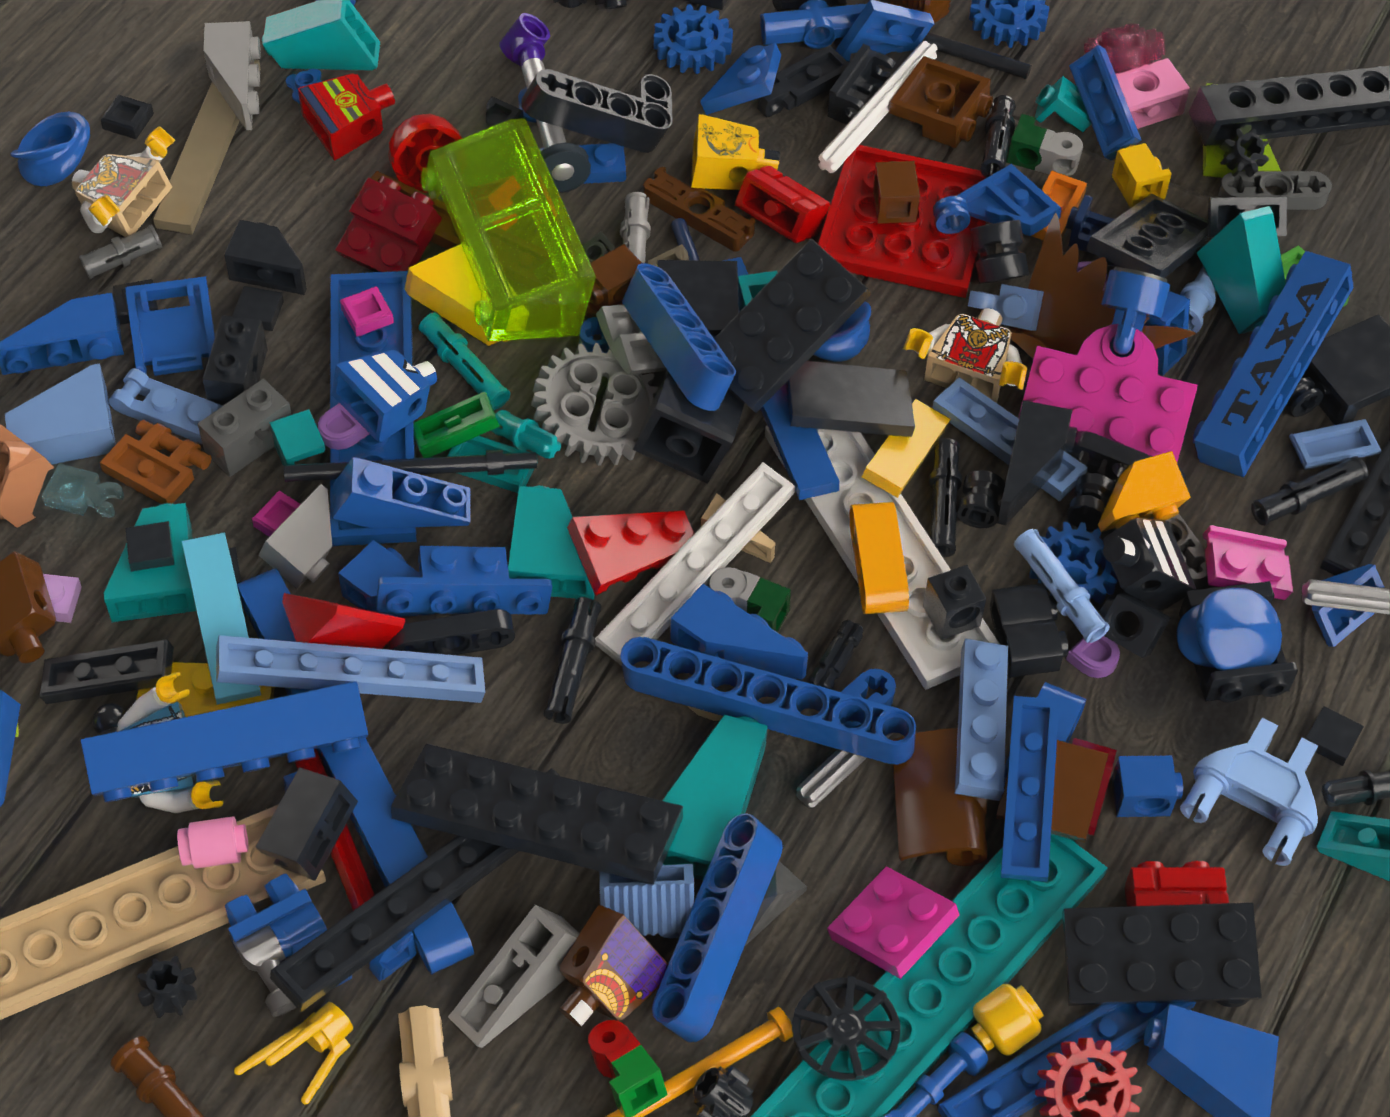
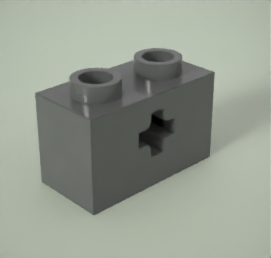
(242, 427)

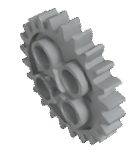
(561, 392)

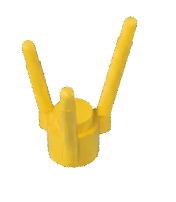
(321, 1030)

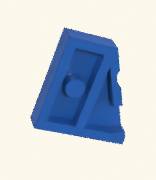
(886, 29)
(745, 80)
(1011, 197)

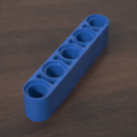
(678, 337)
(717, 928)

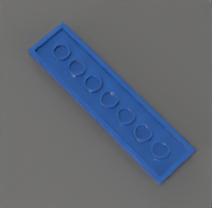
(348, 346)

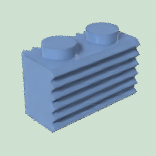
(651, 907)

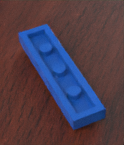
(1030, 789)

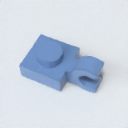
(1016, 304)

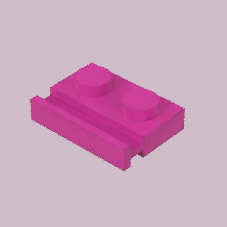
(1246, 558)

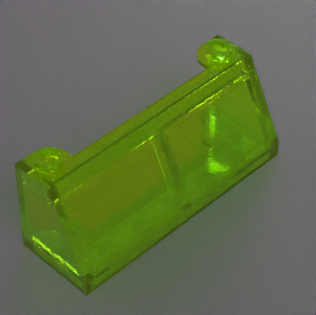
(513, 233)

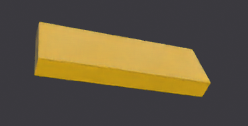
(901, 455)

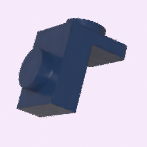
(1084, 223)

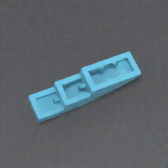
(217, 605)

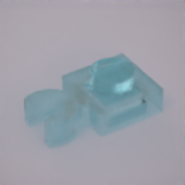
(76, 489)

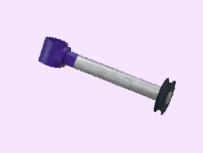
(525, 46)

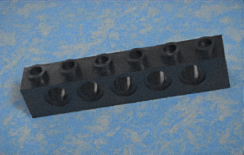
(1293, 105)

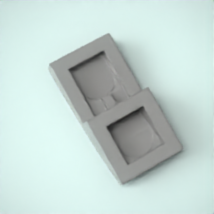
(627, 341)

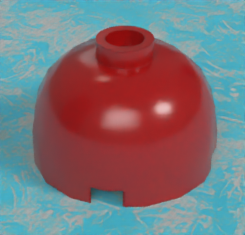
(412, 145)

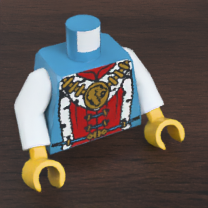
(152, 709)

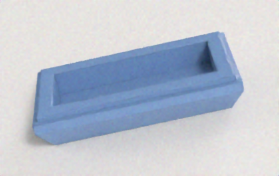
(1335, 444)

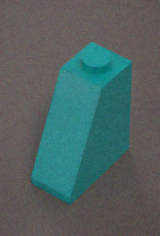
(321, 37)
(1246, 267)
(543, 544)
(158, 589)

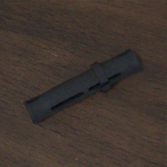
(999, 129)
(945, 482)
(1296, 496)
(576, 644)

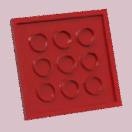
(907, 251)

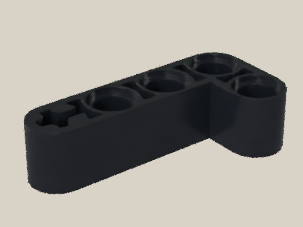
(602, 112)

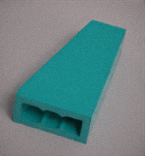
(715, 789)

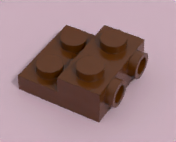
(943, 101)

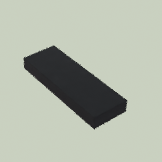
(105, 671)

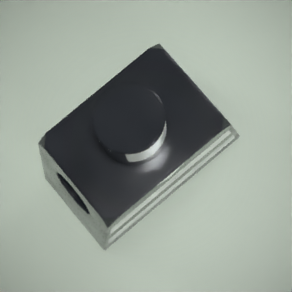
(1148, 562)

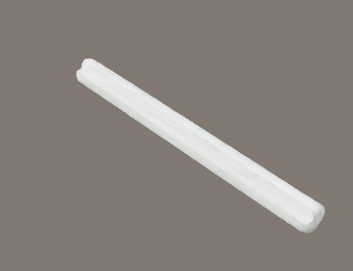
(871, 112)

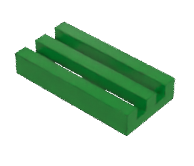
(455, 425)

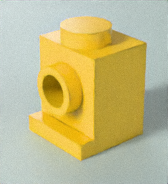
(1139, 174)

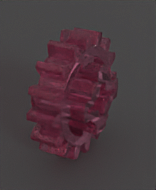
(1129, 46)

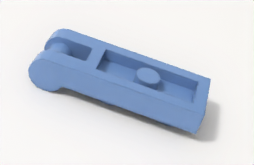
(162, 404)

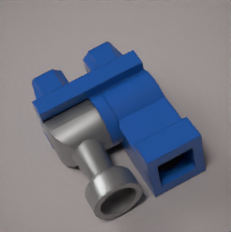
(274, 933)

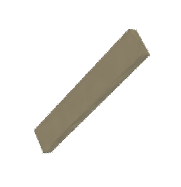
(198, 164)

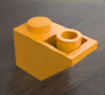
(1145, 491)

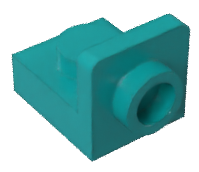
(1065, 101)

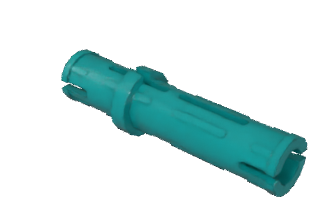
(437, 332)

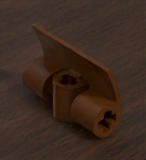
(928, 809)

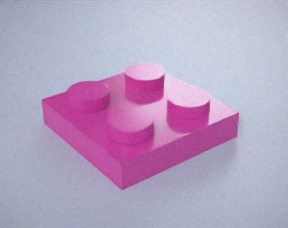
(893, 922)

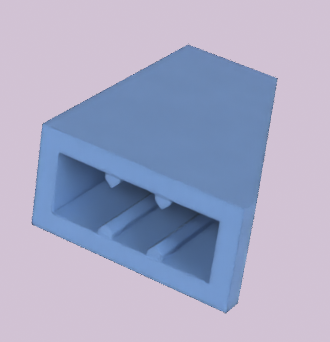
(67, 419)

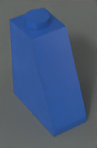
(1214, 1061)

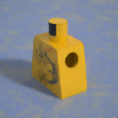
(726, 153)

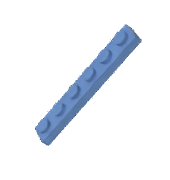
(324, 665)

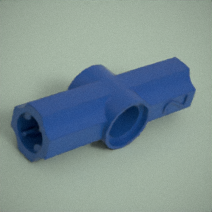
(811, 23)

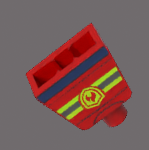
(344, 112)

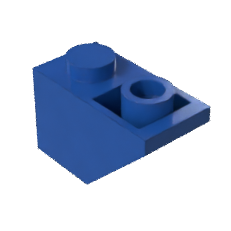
(361, 575)

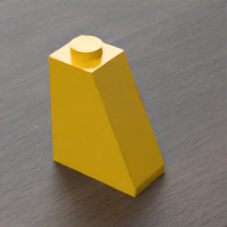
(448, 288)

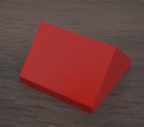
(339, 624)

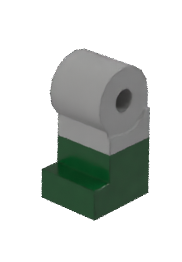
(1044, 149)
(754, 594)

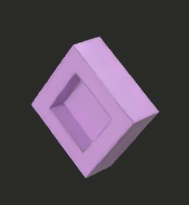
(63, 595)

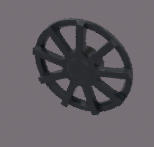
(846, 1028)

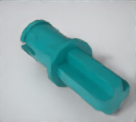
(526, 434)

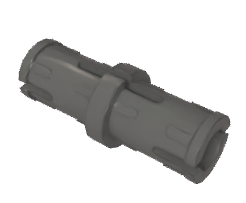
(120, 251)

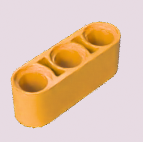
(879, 558)

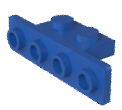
(462, 583)

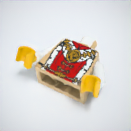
(124, 188)
(970, 350)

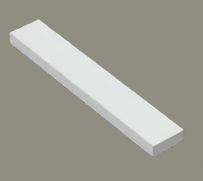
(698, 559)

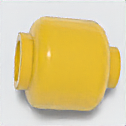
(1006, 1019)

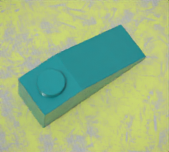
(1358, 842)

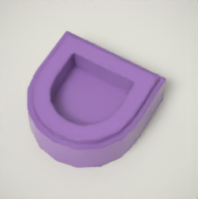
(340, 428)
(1095, 658)

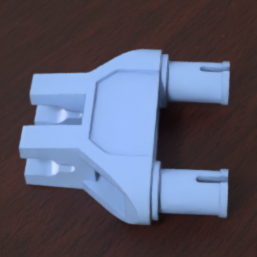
(1261, 784)

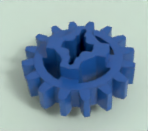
(1009, 19)
(693, 39)
(1080, 555)

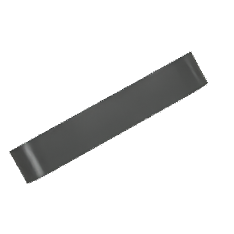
(1301, 181)

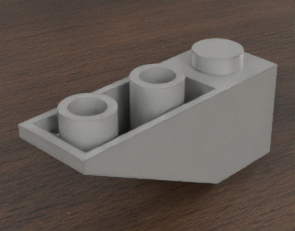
(231, 66)

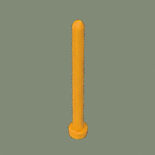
(776, 1026)

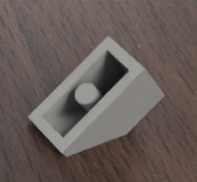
(302, 541)

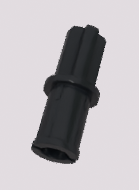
(1365, 788)

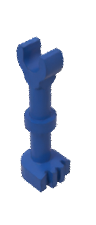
(964, 1054)

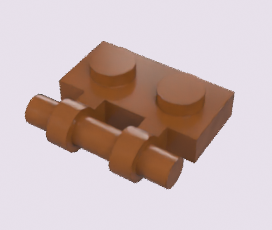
(151, 472)

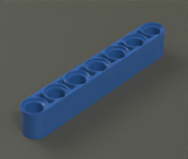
(780, 716)

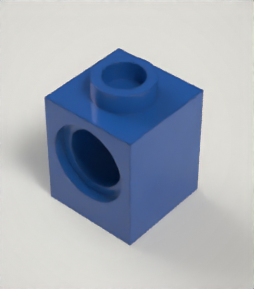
(1146, 786)

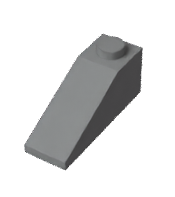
(516, 976)

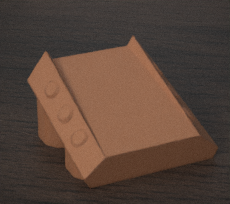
(20, 478)

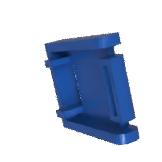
(171, 337)

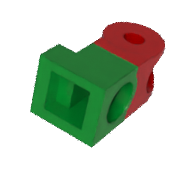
(635, 1075)

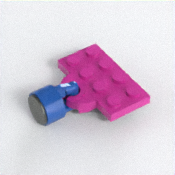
(1114, 375)

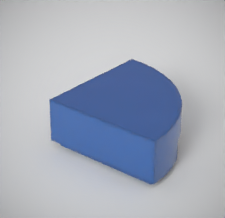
(393, 957)

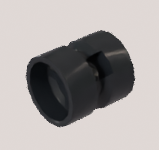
(999, 266)

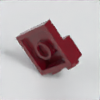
(388, 227)

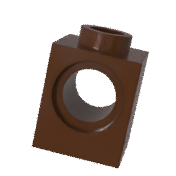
(896, 192)
(613, 276)

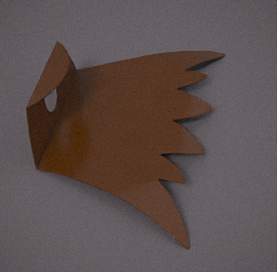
(1073, 301)

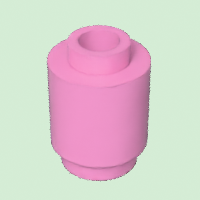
(212, 842)

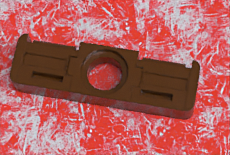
(717, 223)

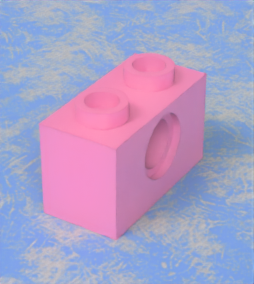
(1154, 92)

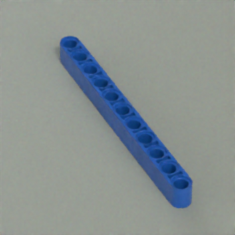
(388, 841)

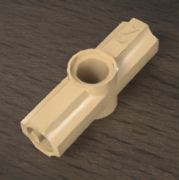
(424, 1068)

